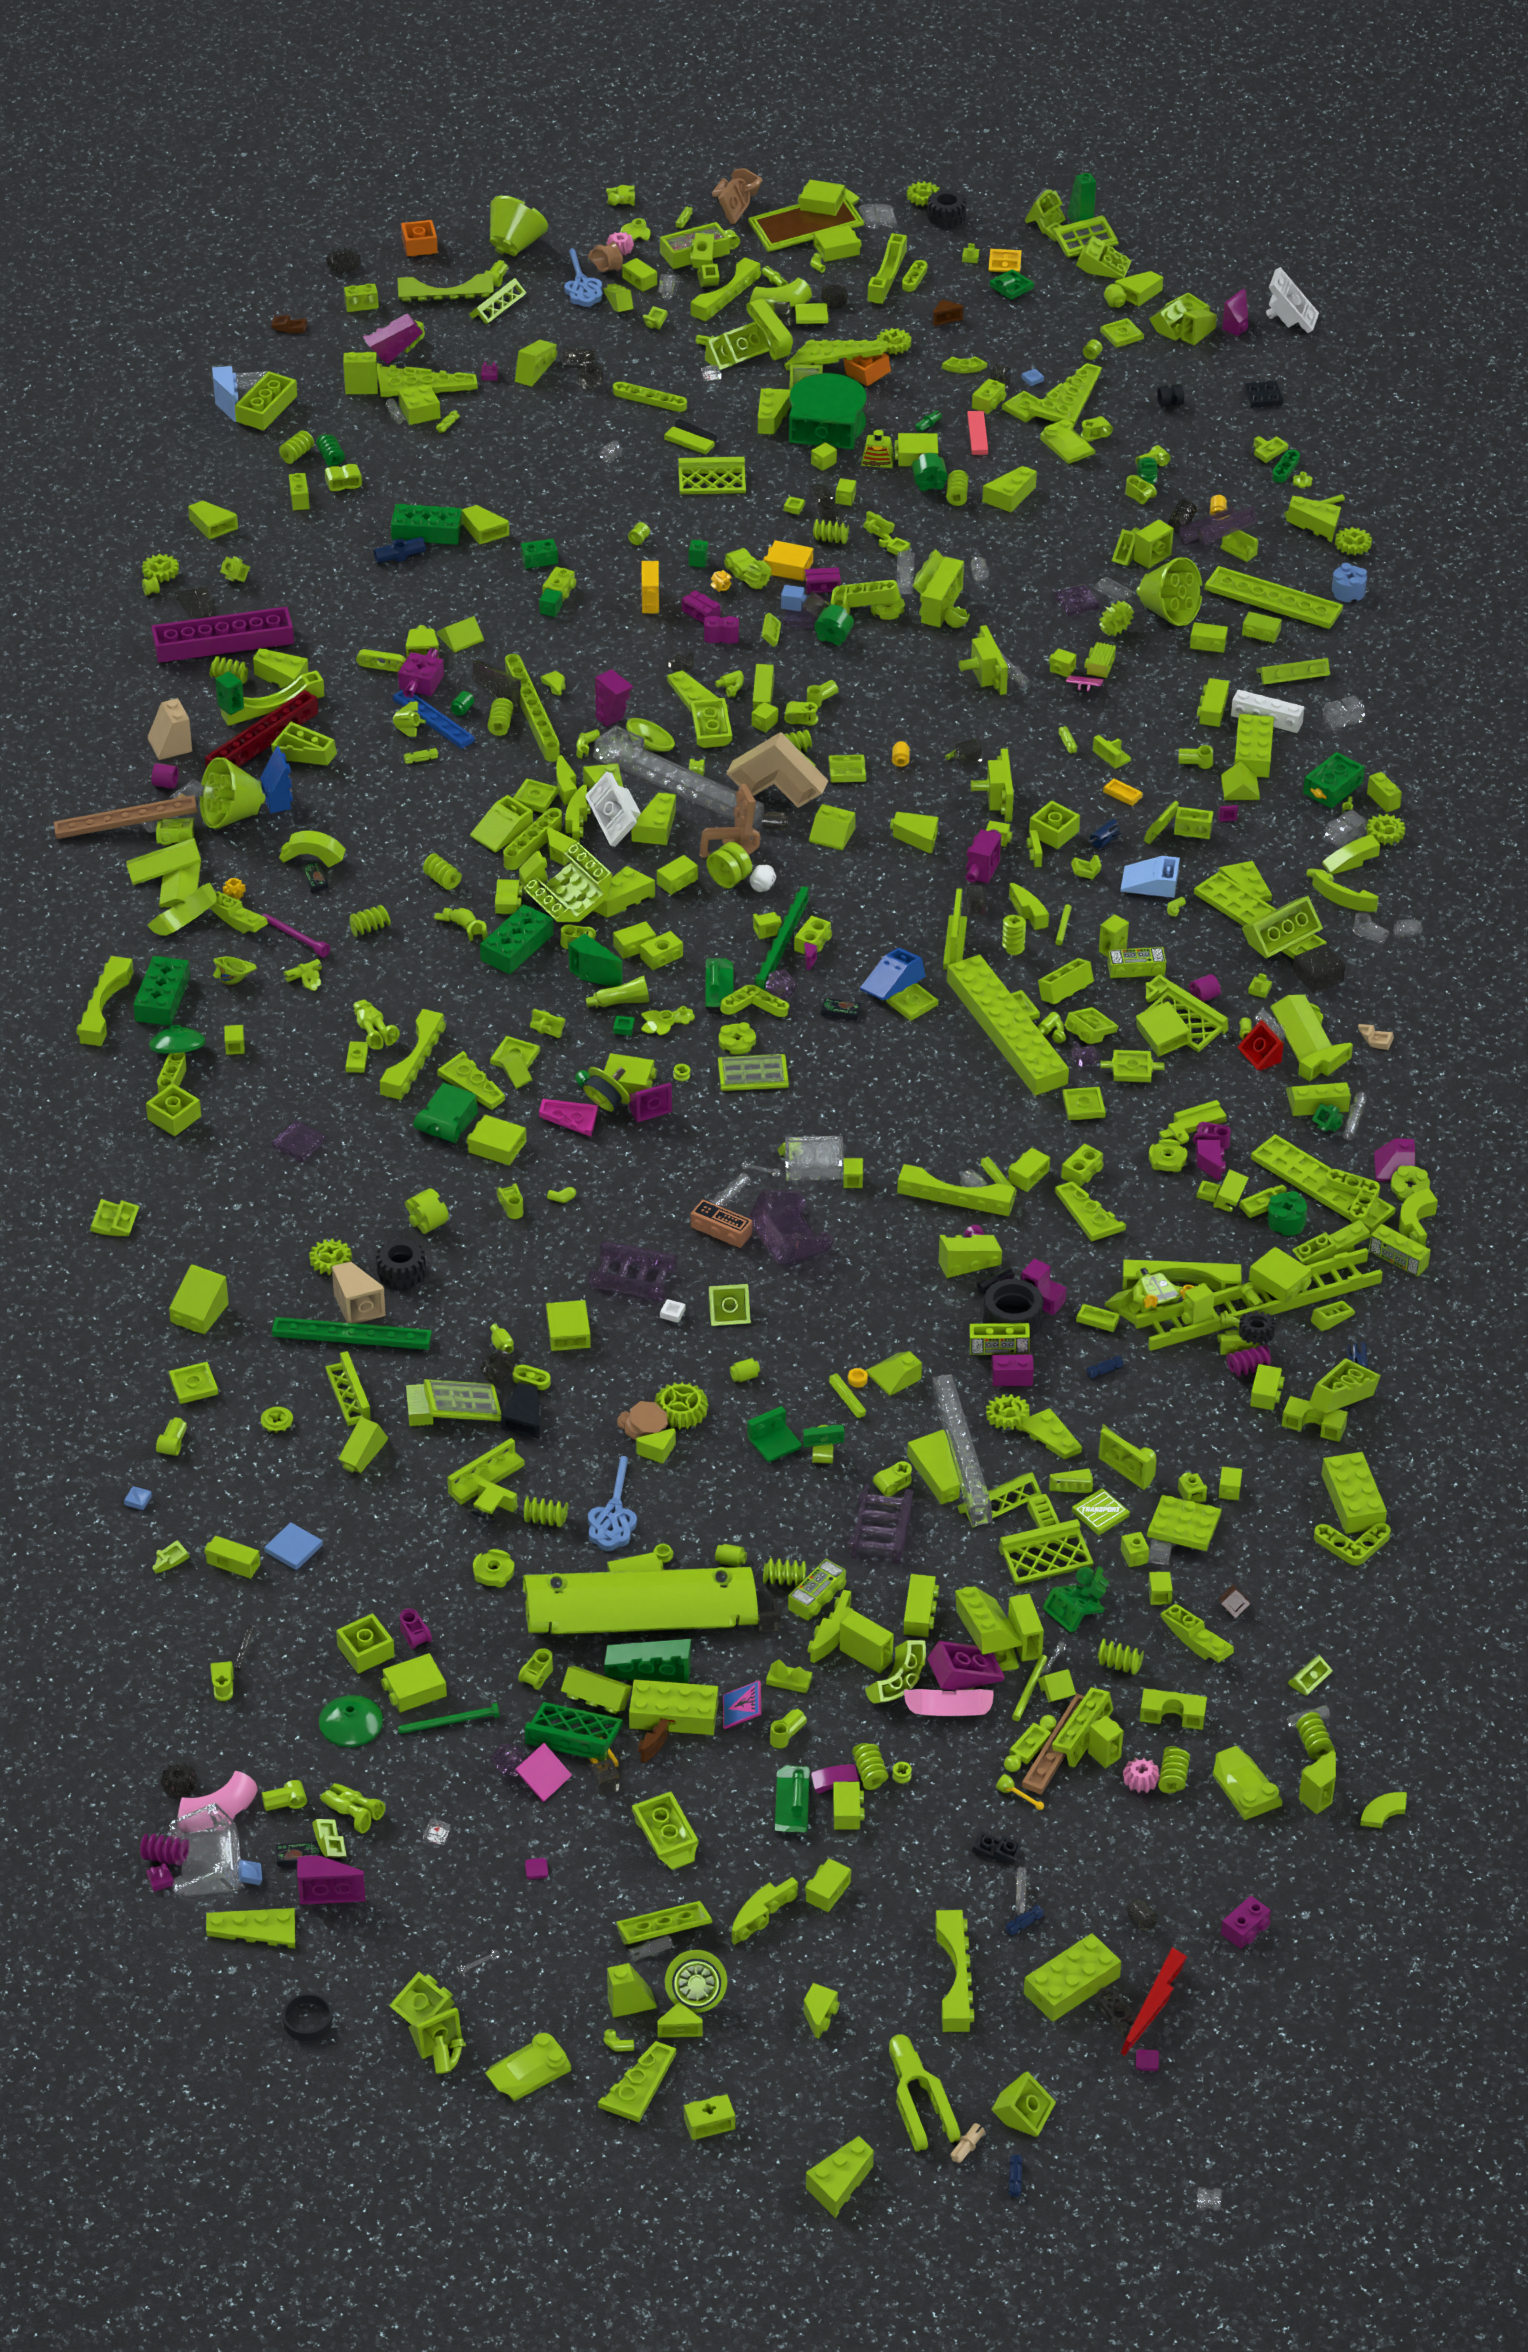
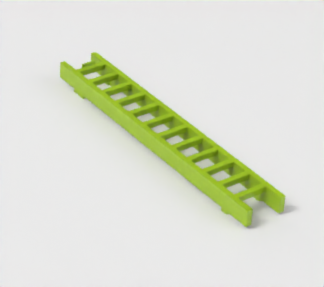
(1270, 1307)

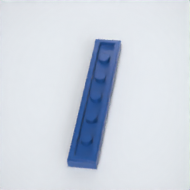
(437, 720)

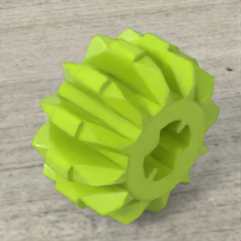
(757, 574)

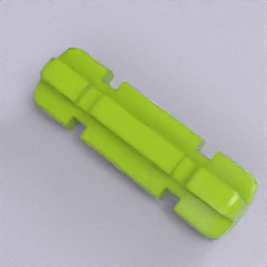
(683, 218)
(447, 421)
(1068, 739)
(420, 756)

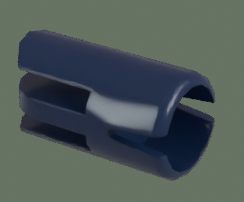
(1105, 834)
(1357, 1357)

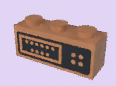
(721, 1223)

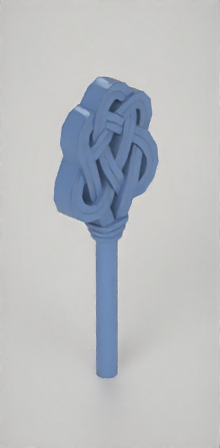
(583, 290)
(603, 1519)

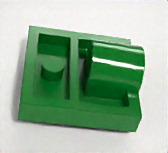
(1011, 284)

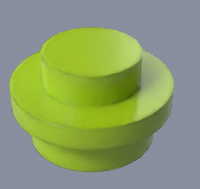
(664, 1552)

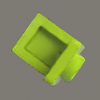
(655, 318)
(1086, 869)

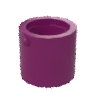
(165, 775)
(1205, 988)

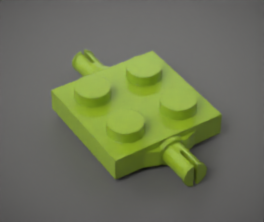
(1132, 1066)

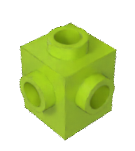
(234, 569)

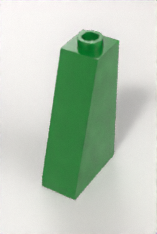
(1082, 198)

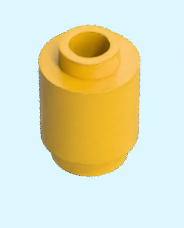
(1217, 504)
(900, 754)

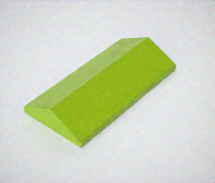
(163, 861)
(179, 885)
(1300, 1025)
(663, 1922)

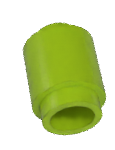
(744, 1370)
(730, 1555)

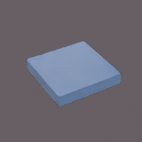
(293, 1546)

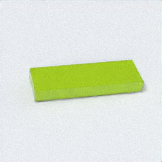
(689, 440)

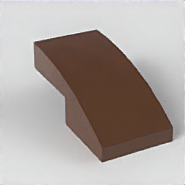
(285, 324)

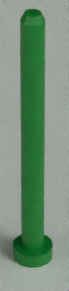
(493, 1710)

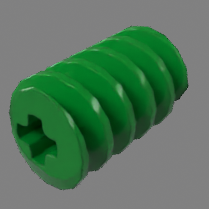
(330, 450)

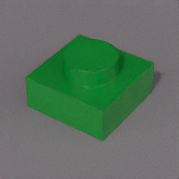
(623, 1025)

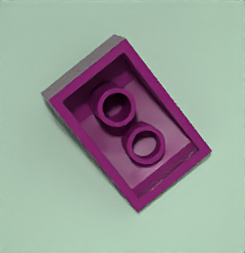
(963, 1666)
(328, 1881)

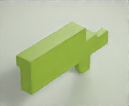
(1187, 1120)

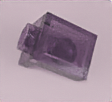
(1084, 1055)

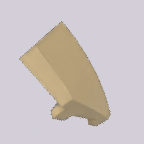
(1376, 1038)

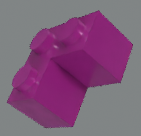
(1039, 1275)

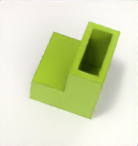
(1057, 1685)

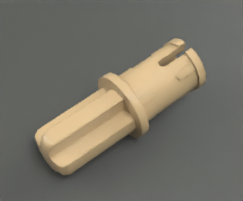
(967, 2143)

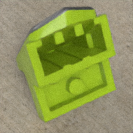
(1045, 210)

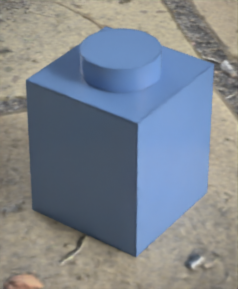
(792, 598)

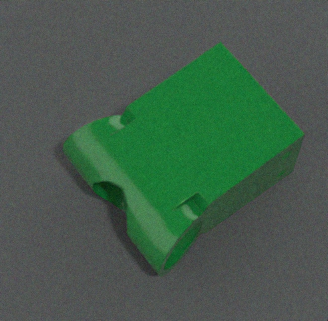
(447, 1113)

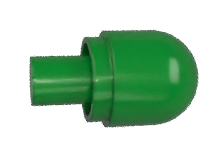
(581, 1077)

